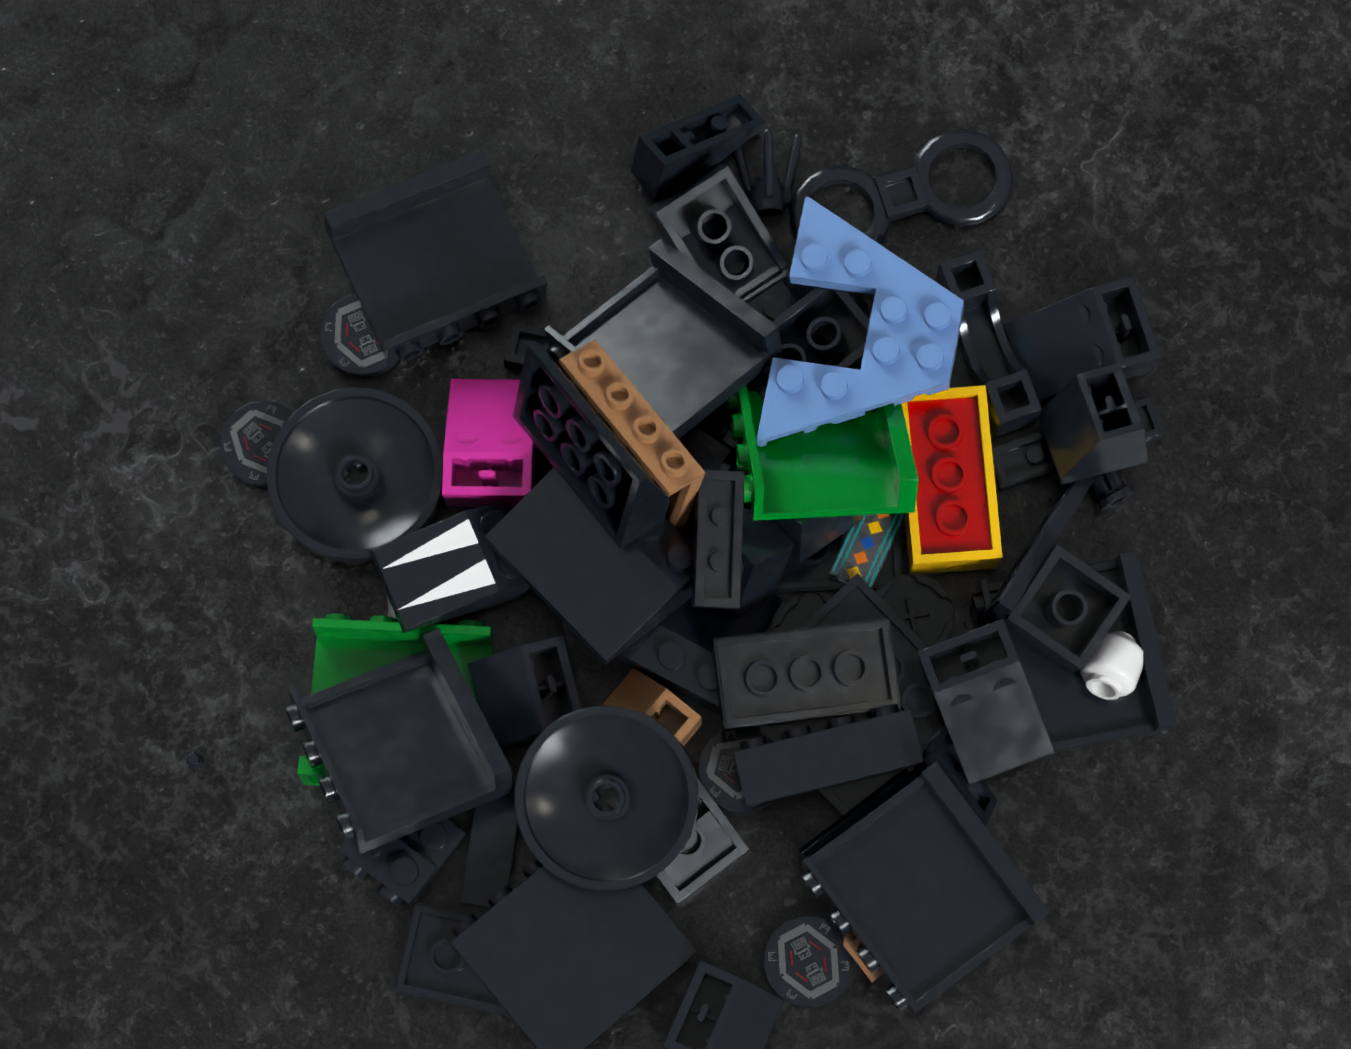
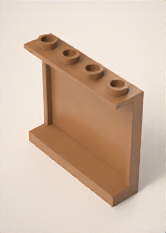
(637, 428)

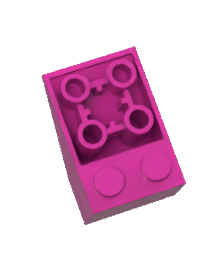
(484, 446)

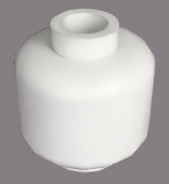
(1114, 666)

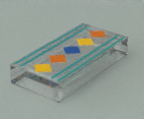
(866, 547)

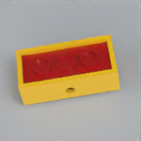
(956, 493)

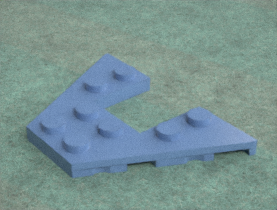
(907, 340)

